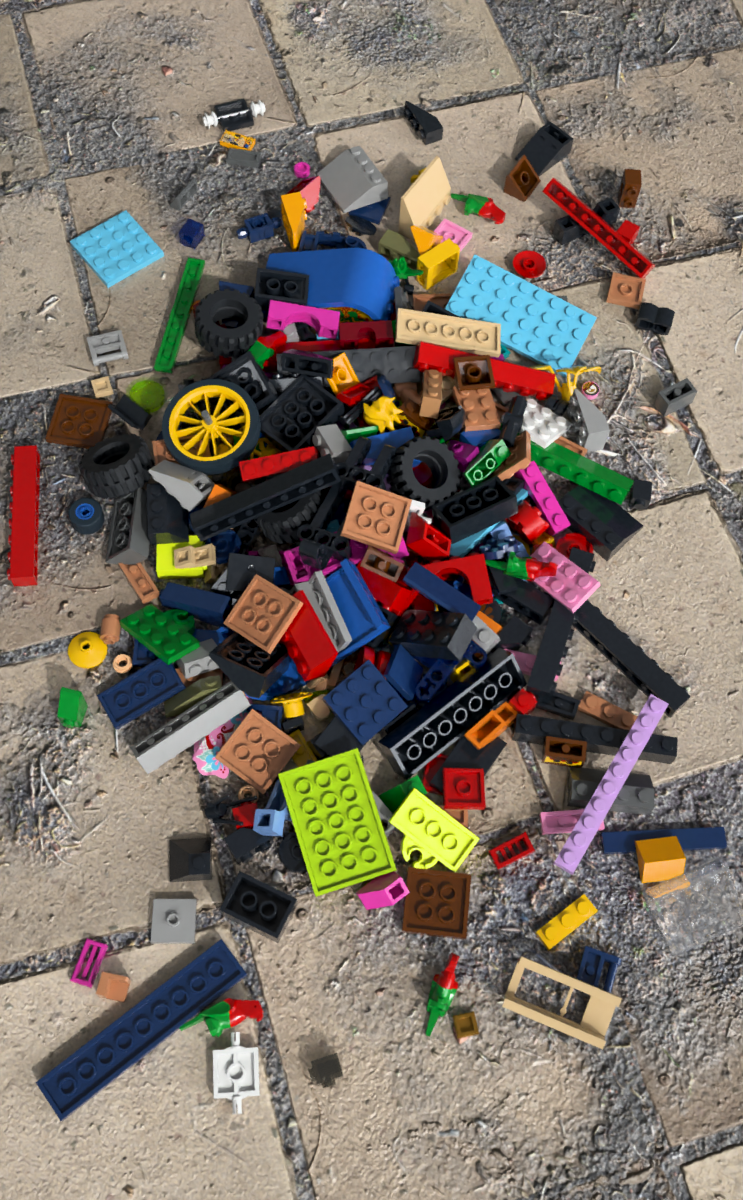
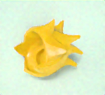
(382, 413)

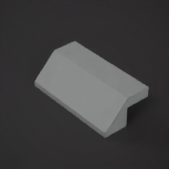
(325, 608)

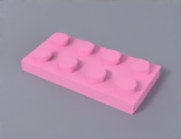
(570, 585)

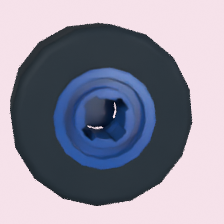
(86, 516)

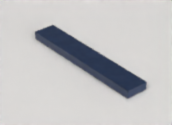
(689, 839)

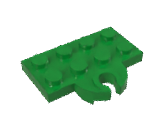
(163, 633)

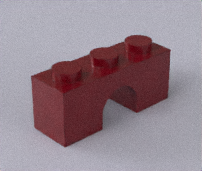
(378, 331)

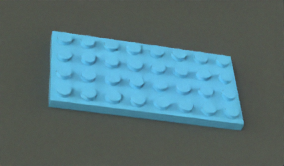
(529, 317)

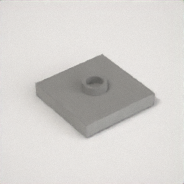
(173, 921)

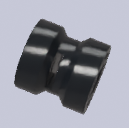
(557, 405)

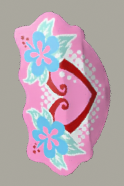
(210, 745)

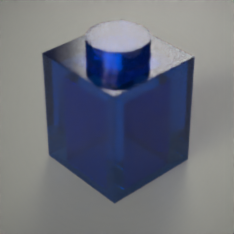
(191, 233)

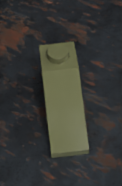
(394, 245)
(191, 695)

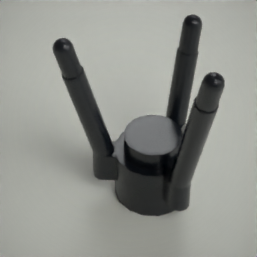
(216, 810)

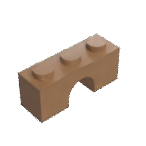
(431, 394)

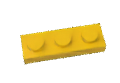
(566, 922)

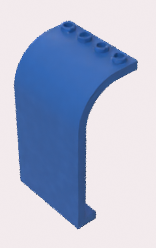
(343, 279)
(359, 613)

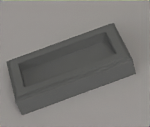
(243, 157)

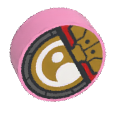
(590, 390)

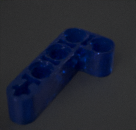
(447, 670)

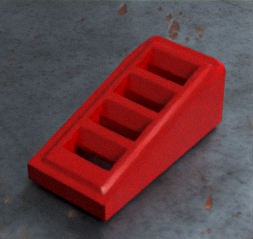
(530, 849)

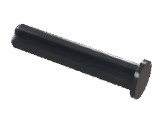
(358, 409)

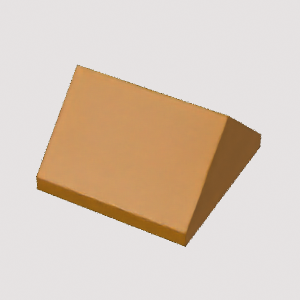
(425, 238)
(343, 374)
(659, 859)

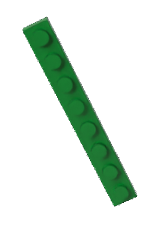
(179, 315)

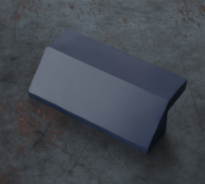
(440, 591)

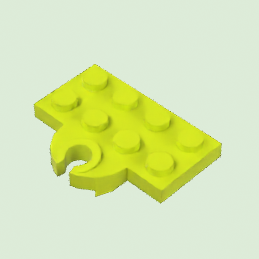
(431, 833)

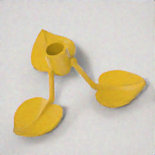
(567, 388)

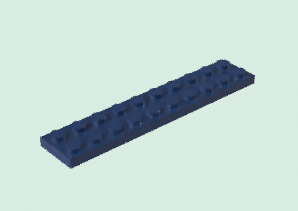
(140, 1030)

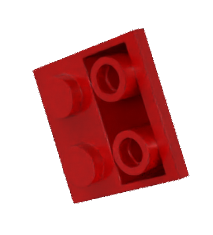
(427, 539)

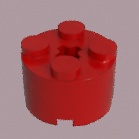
(527, 522)

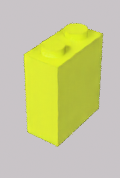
(165, 561)

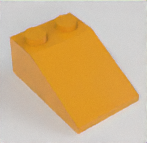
(293, 218)

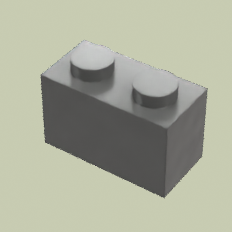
(675, 397)

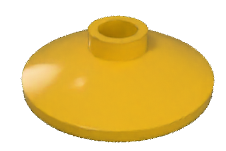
(87, 657)

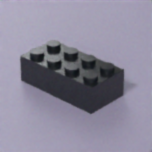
(475, 509)
(434, 634)

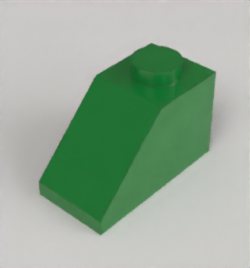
(71, 708)
(394, 797)

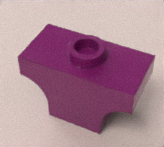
(463, 453)

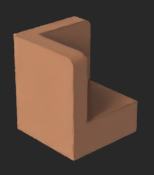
(113, 987)

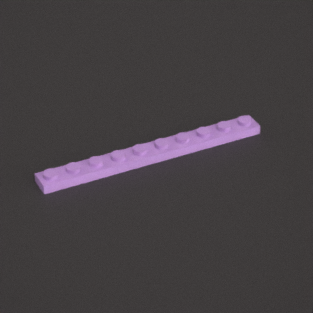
(610, 785)

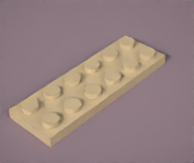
(448, 331)

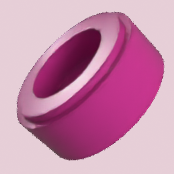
(301, 170)

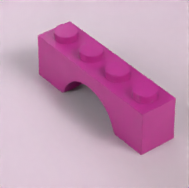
(322, 320)
(543, 498)

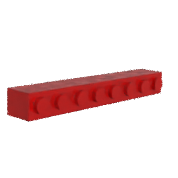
(598, 228)
(506, 375)
(25, 516)

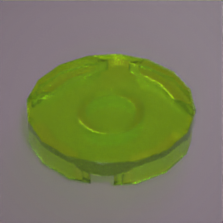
(148, 395)

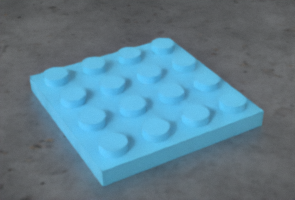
(116, 248)

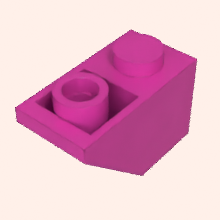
(383, 891)

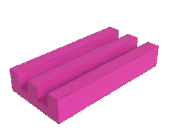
(90, 982)

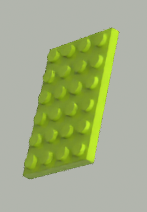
(337, 822)

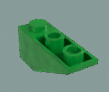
(488, 459)

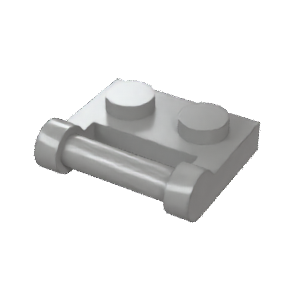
(105, 343)

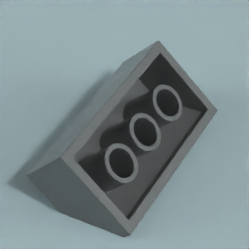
(129, 529)
(634, 797)

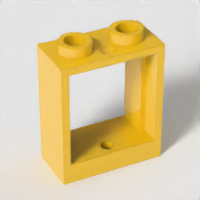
(438, 263)

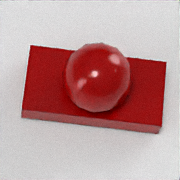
(354, 394)

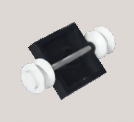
(234, 115)

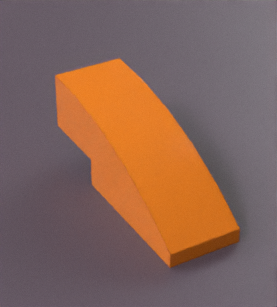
(491, 725)

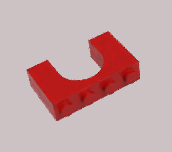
(263, 467)
(471, 568)

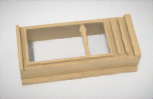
(595, 1017)

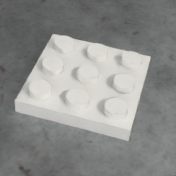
(542, 424)

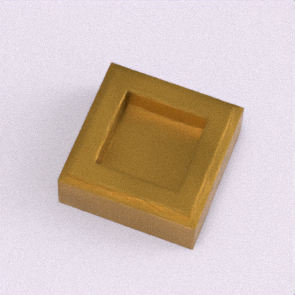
(465, 1025)

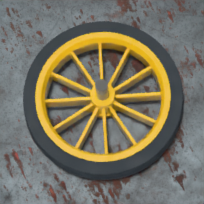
(211, 426)

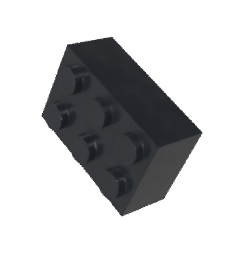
(258, 907)

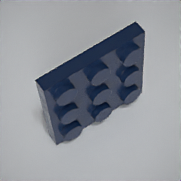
(364, 702)

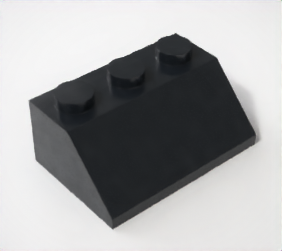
(165, 517)

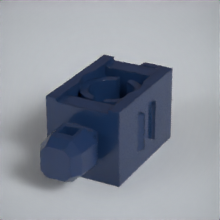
(258, 228)

